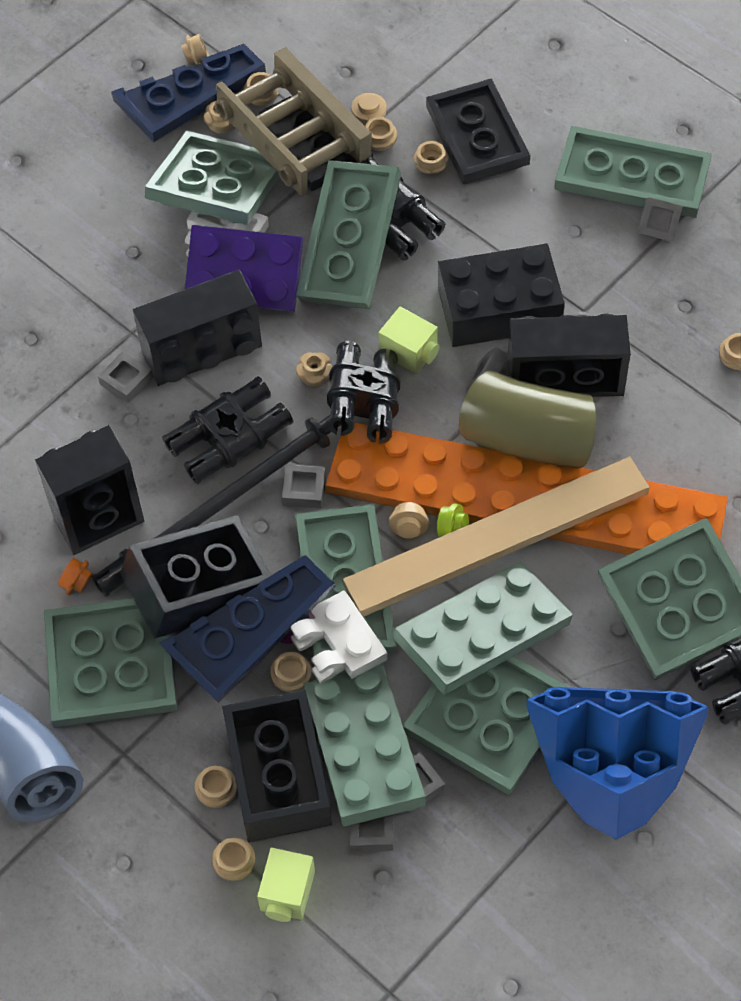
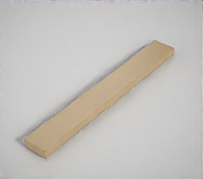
(495, 536)

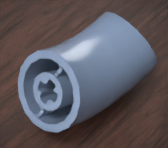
(35, 768)

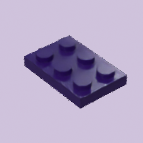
(265, 260)

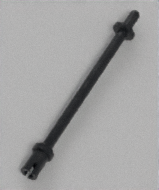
(317, 433)

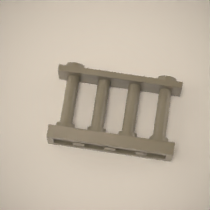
(307, 95)

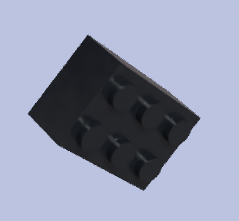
(493, 287)
(198, 327)
(571, 353)
(90, 489)
(191, 573)
(277, 766)

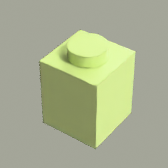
(410, 338)
(286, 885)

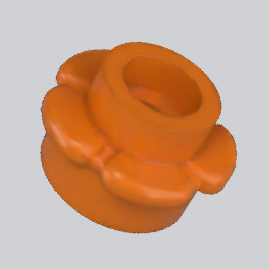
(75, 576)

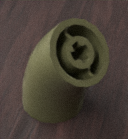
(529, 420)

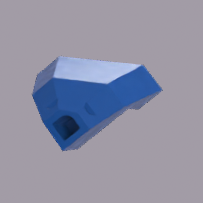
(616, 750)

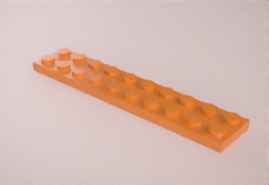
(489, 481)

